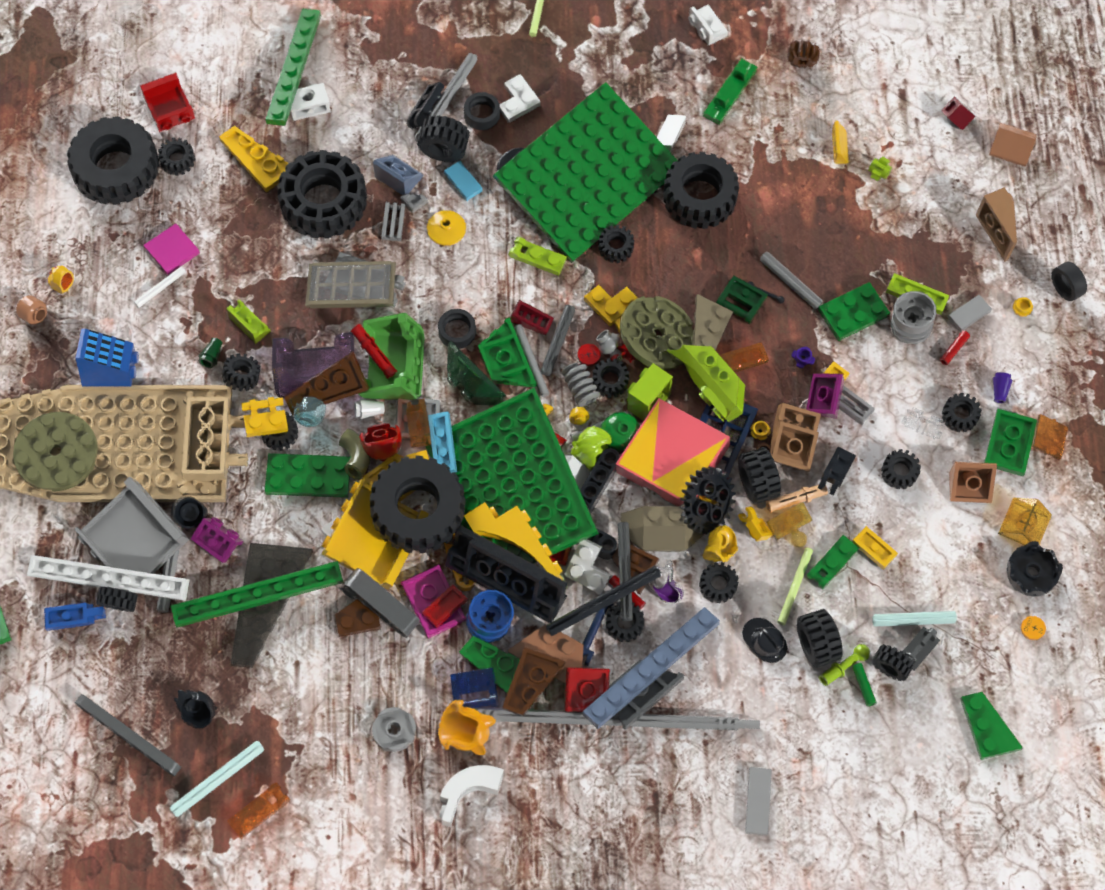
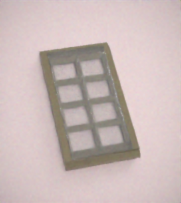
(351, 284)

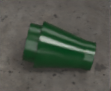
(210, 354)

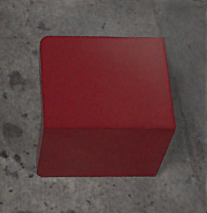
(958, 113)

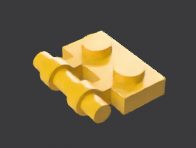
(264, 423)

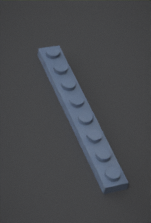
(650, 668)

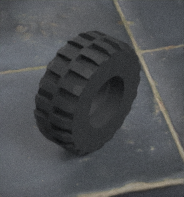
(106, 137)
(316, 170)
(410, 476)

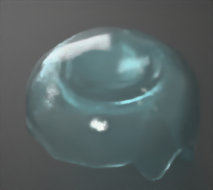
(310, 412)

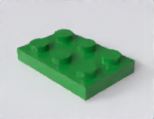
(853, 311)
(1010, 442)

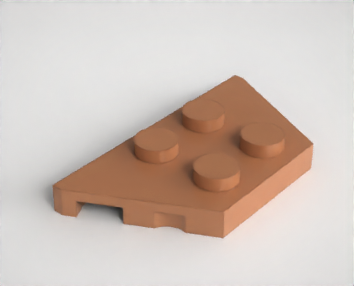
(557, 646)

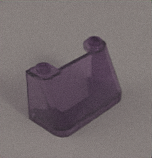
(297, 366)

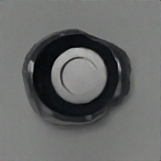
(188, 512)

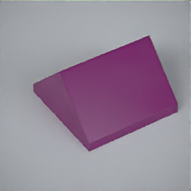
(825, 394)

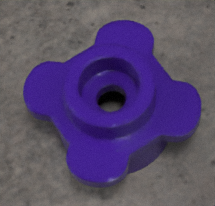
(806, 352)

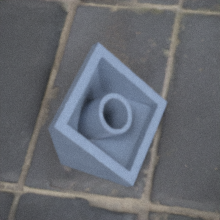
(396, 174)

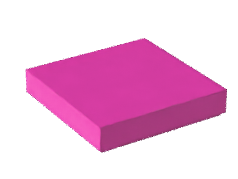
(171, 249)

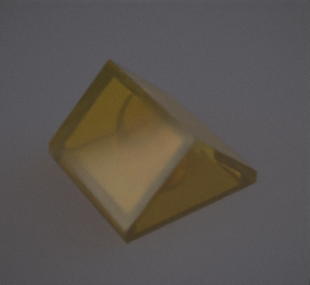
(1025, 521)

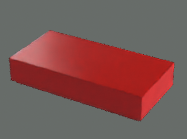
(444, 606)

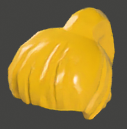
(720, 545)

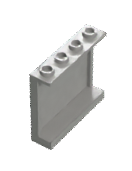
(132, 532)

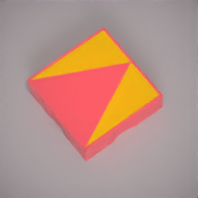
(669, 450)

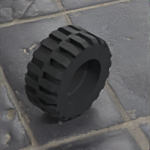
(707, 169)

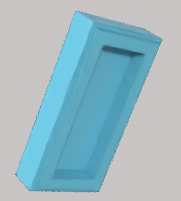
(463, 180)

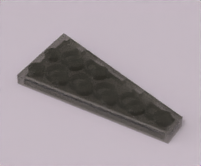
(257, 622)

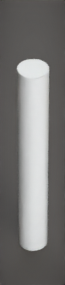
(159, 287)

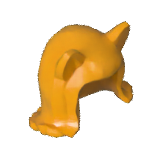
(464, 728)

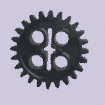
(715, 486)

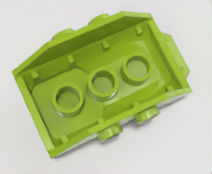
(714, 378)

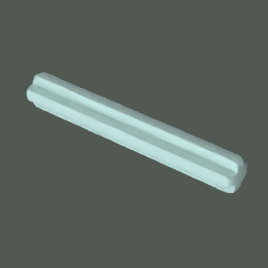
(916, 618)

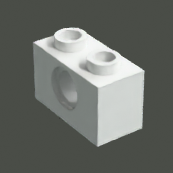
(316, 106)

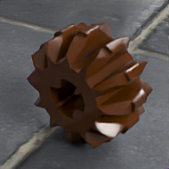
(803, 53)

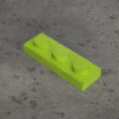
(901, 285)

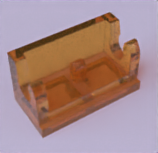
(418, 424)

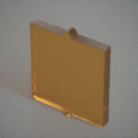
(1049, 436)

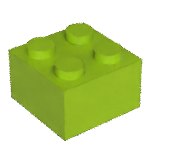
(653, 384)

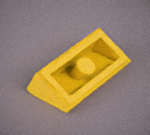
(840, 146)

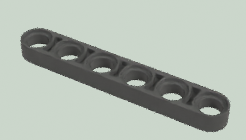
(128, 735)

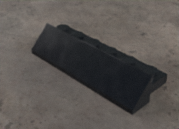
(507, 573)

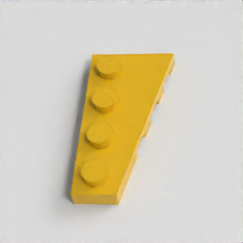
(255, 158)

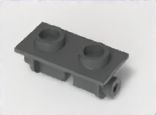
(921, 646)

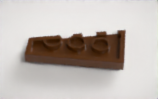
(332, 384)

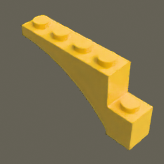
(513, 529)

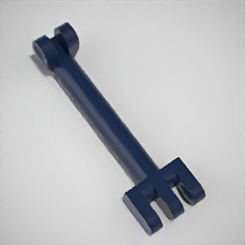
(591, 634)

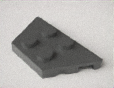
(648, 697)

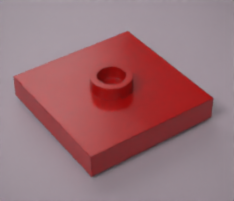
(584, 687)

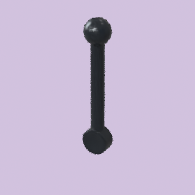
(780, 299)

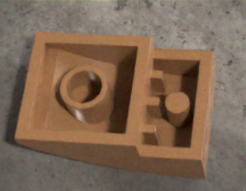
(794, 436)

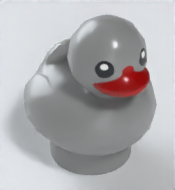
(608, 343)

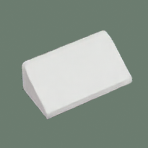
(671, 130)

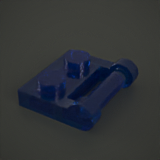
(475, 682)

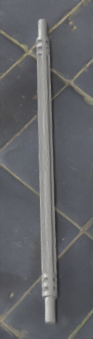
(645, 720)

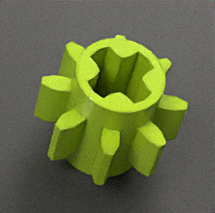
(880, 168)

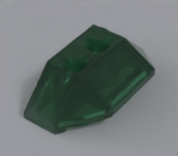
(471, 380)

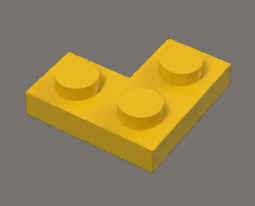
(606, 307)

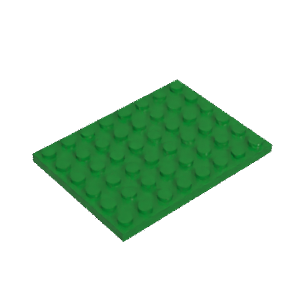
(587, 172)
(514, 460)

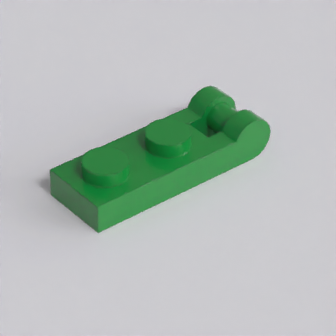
(833, 561)

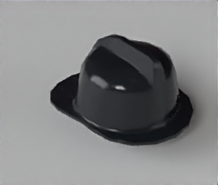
(765, 640)

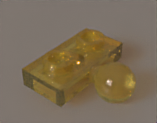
(789, 522)

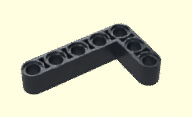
(598, 488)

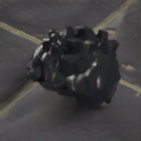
(195, 708)

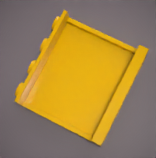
(359, 545)

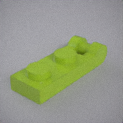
(537, 256)

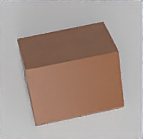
(1013, 144)
(972, 482)

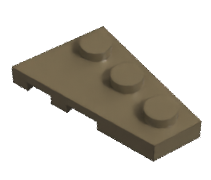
(709, 322)

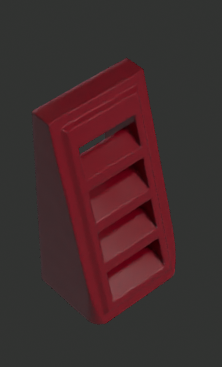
(528, 309)

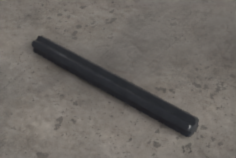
(603, 600)

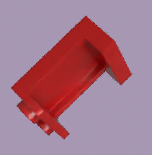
(167, 102)

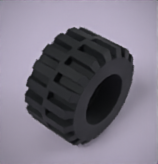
(443, 138)
(759, 475)
(819, 638)

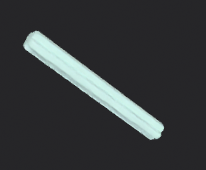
(216, 778)

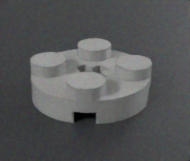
(383, 723)

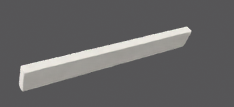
(106, 576)

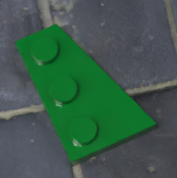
(988, 728)

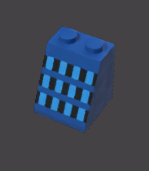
(105, 360)

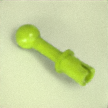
(860, 653)

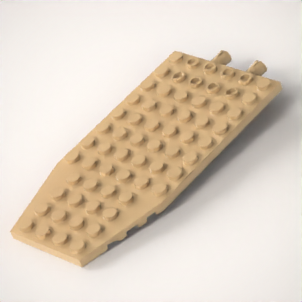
(157, 434)

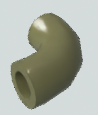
(359, 459)

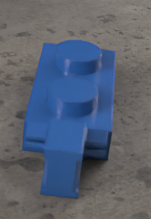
(72, 616)

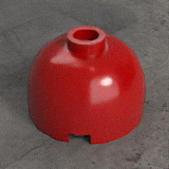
(381, 441)

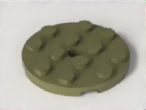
(639, 333)
(70, 466)

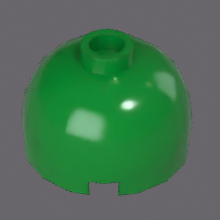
(621, 428)

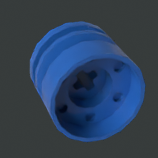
(490, 605)

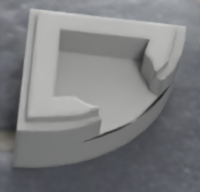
(414, 201)

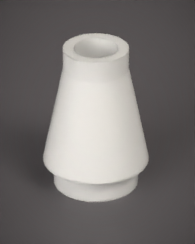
(368, 408)

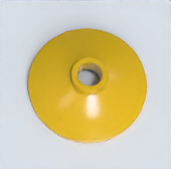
(443, 234)

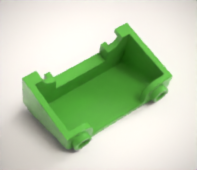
(403, 345)

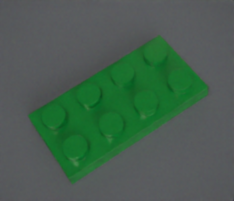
(307, 475)

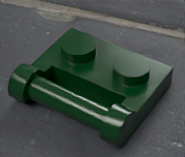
(744, 294)

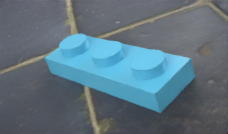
(442, 439)

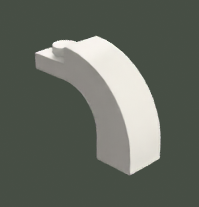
(471, 779)

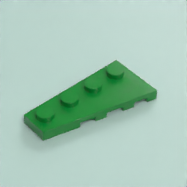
(485, 656)

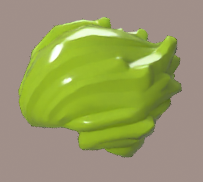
(590, 446)

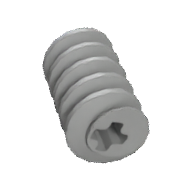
(579, 385)

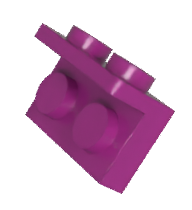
(216, 538)

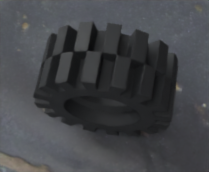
(173, 147)
(616, 233)
(613, 367)
(241, 380)
(965, 402)
(285, 440)
(894, 478)
(710, 591)
(117, 599)
(620, 633)
(893, 662)

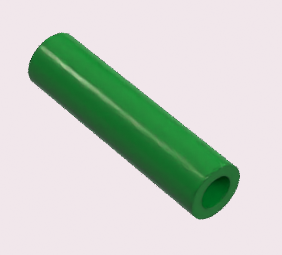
(864, 684)

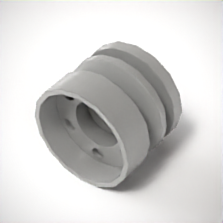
(913, 317)

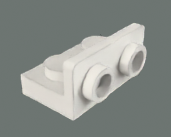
(707, 24)

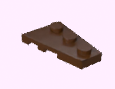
(530, 680)

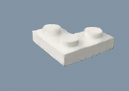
(522, 99)
(582, 568)

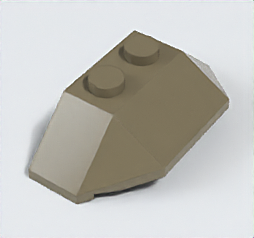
(659, 529)

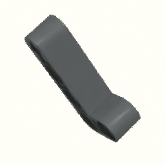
(380, 601)

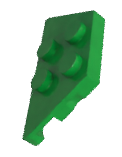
(505, 357)

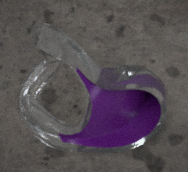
(671, 591)

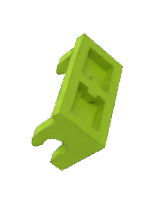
(248, 322)

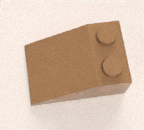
(998, 219)

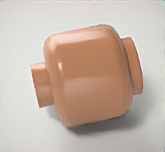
(31, 310)

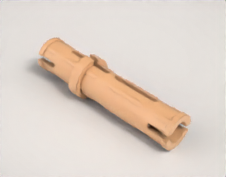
(804, 495)

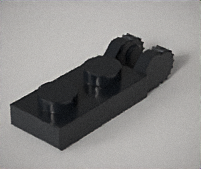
(424, 105)
(837, 469)

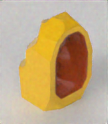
(60, 279)

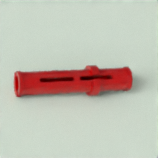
(368, 343)

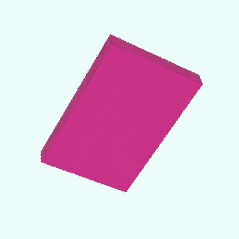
(425, 589)

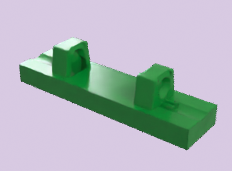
(730, 91)

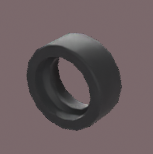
(481, 123)
(1069, 281)
(457, 314)

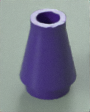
(1001, 386)

